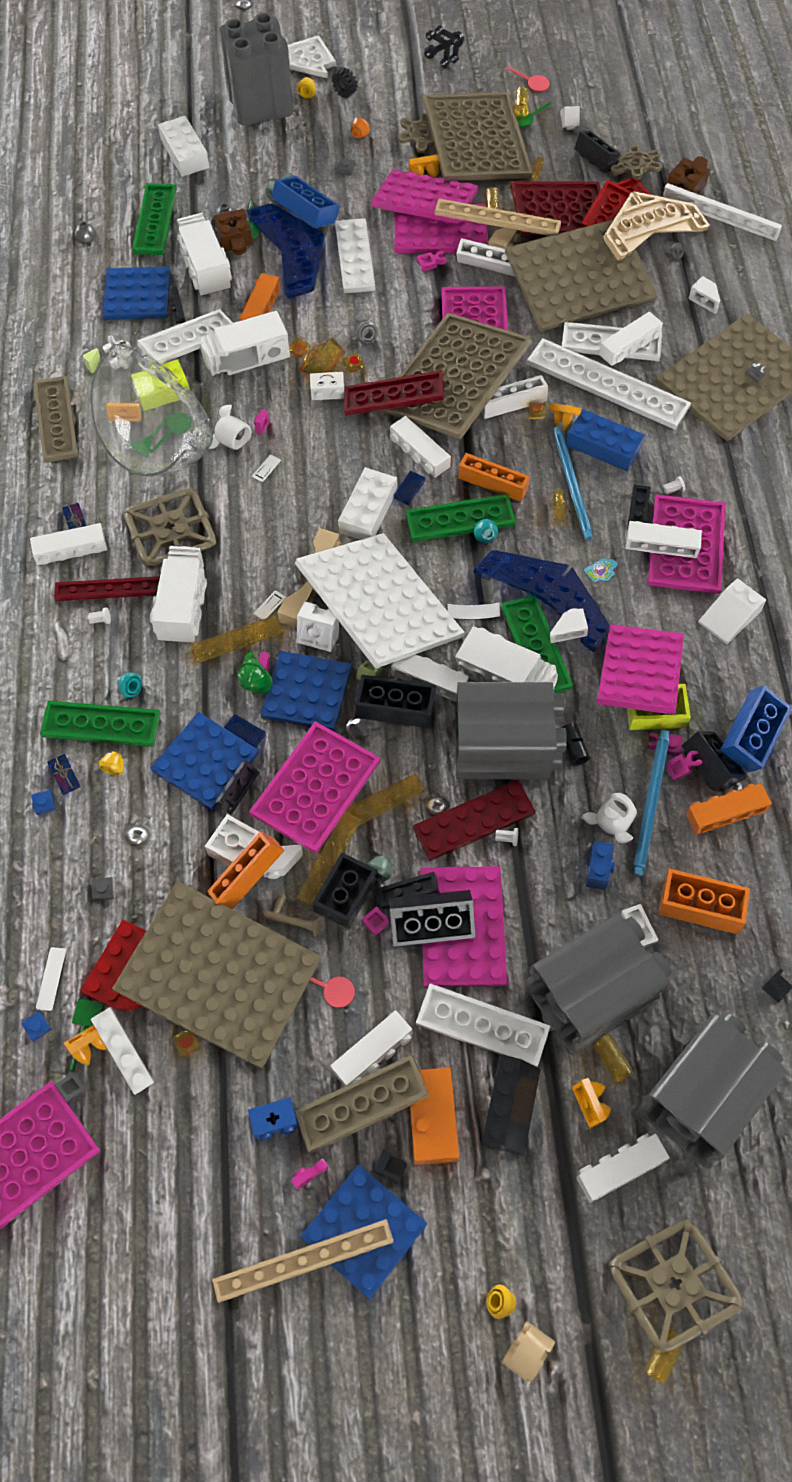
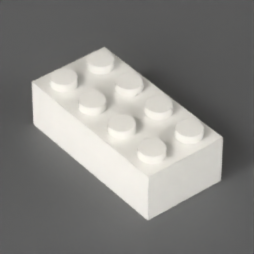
(183, 146)
(367, 504)

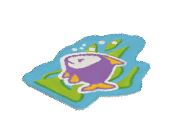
(601, 569)

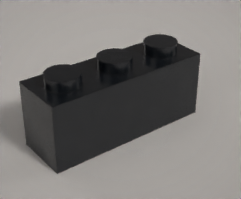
(596, 151)

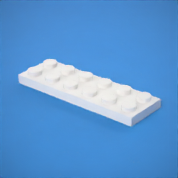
(354, 255)
(182, 337)
(587, 340)
(482, 1025)

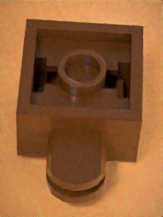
(690, 174)
(234, 234)

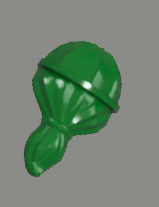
(253, 676)

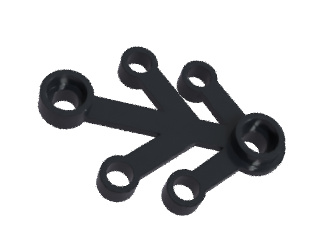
(455, 39)

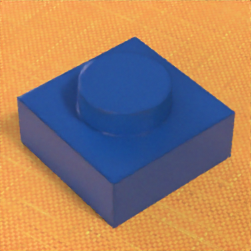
(43, 802)
(36, 1026)

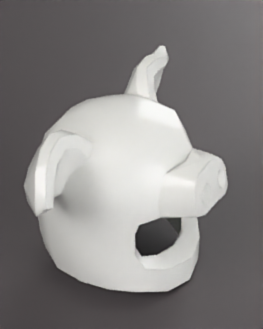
(227, 430)
(612, 818)

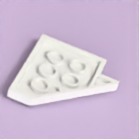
(311, 57)

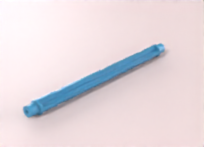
(573, 484)
(651, 803)

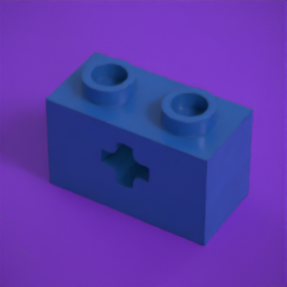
(261, 1117)

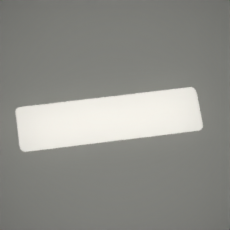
(51, 979)

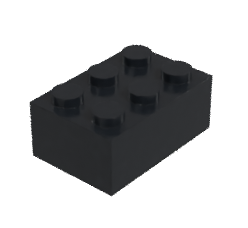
(345, 890)

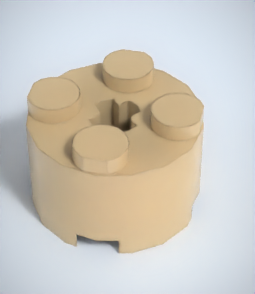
(528, 1352)

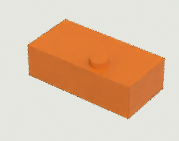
(704, 901)
(435, 1121)

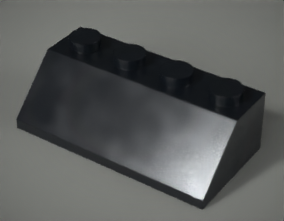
(432, 918)
(511, 1105)

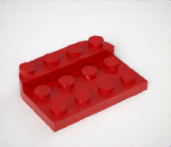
(606, 204)
(110, 966)

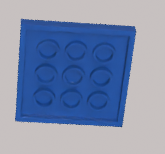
(137, 293)
(306, 690)
(203, 759)
(359, 1204)

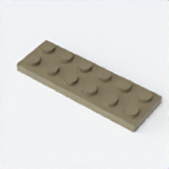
(55, 419)
(361, 1103)

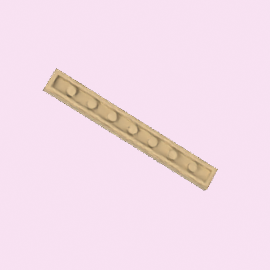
(497, 217)
(302, 1260)

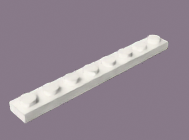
(725, 212)

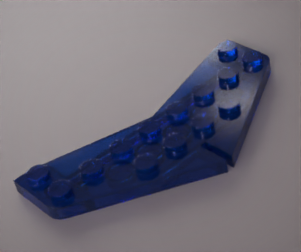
(297, 241)
(546, 583)

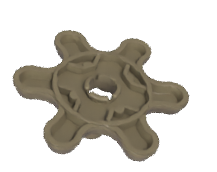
(414, 131)
(637, 162)

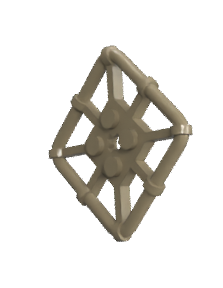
(165, 537)
(670, 1299)

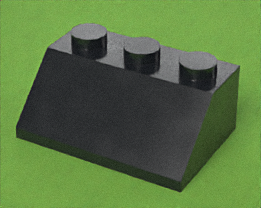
(716, 766)

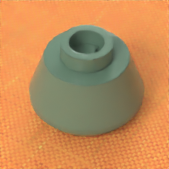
(383, 865)

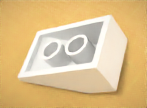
(732, 611)

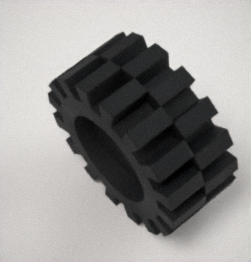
(344, 82)

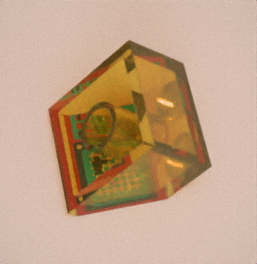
(323, 357)

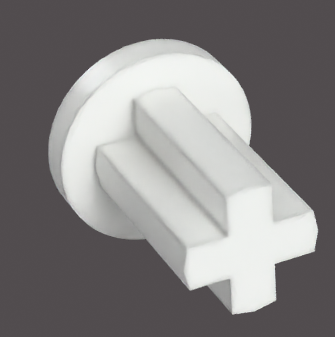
(674, 486)
(101, 616)
(507, 836)

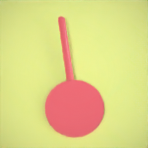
(536, 82)
(337, 991)

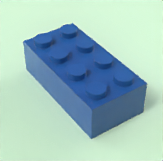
(305, 201)
(605, 440)
(756, 729)

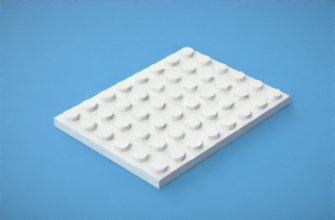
(379, 599)

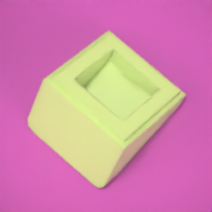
(92, 360)
(368, 669)

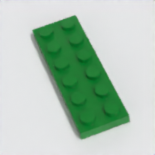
(154, 219)
(458, 517)
(533, 633)
(100, 723)

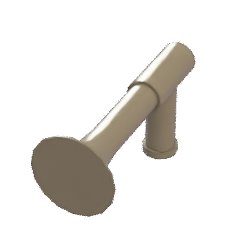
(275, 915)

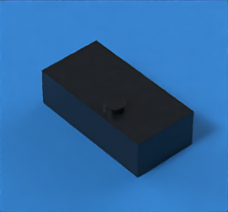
(395, 701)

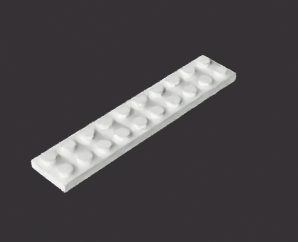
(609, 383)

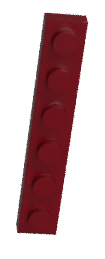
(106, 588)

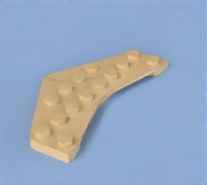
(650, 214)

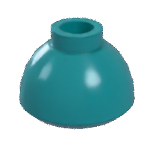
(485, 531)
(129, 684)

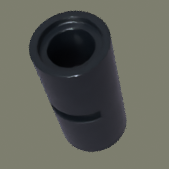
(575, 745)

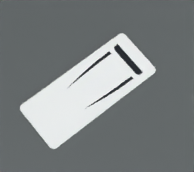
(266, 468)
(269, 605)

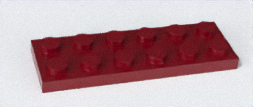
(394, 393)
(474, 820)

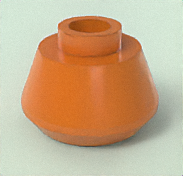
(359, 128)

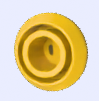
(306, 87)
(112, 764)
(500, 1302)

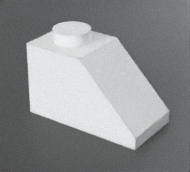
(570, 117)
(705, 294)
(570, 626)
(285, 862)

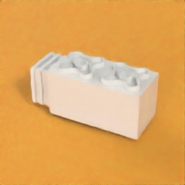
(202, 255)
(245, 344)
(179, 595)
(494, 659)

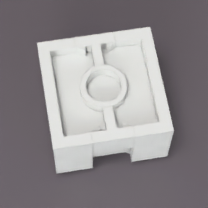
(317, 627)
(229, 840)

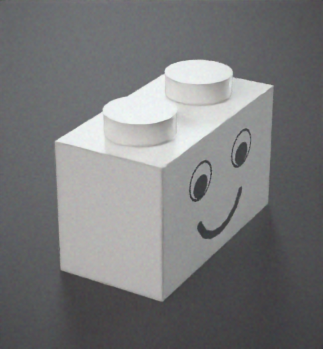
(327, 385)

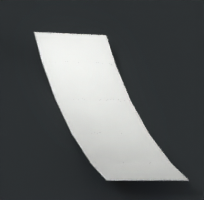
(474, 611)

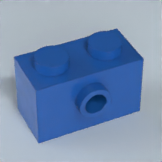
(600, 865)

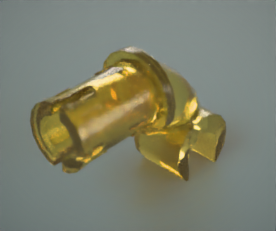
(559, 505)

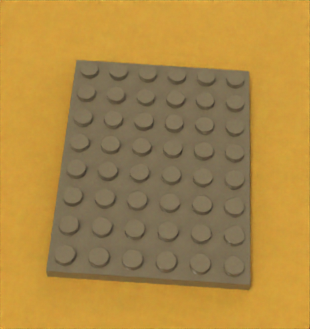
(476, 136)
(577, 277)
(473, 365)
(718, 382)
(218, 974)

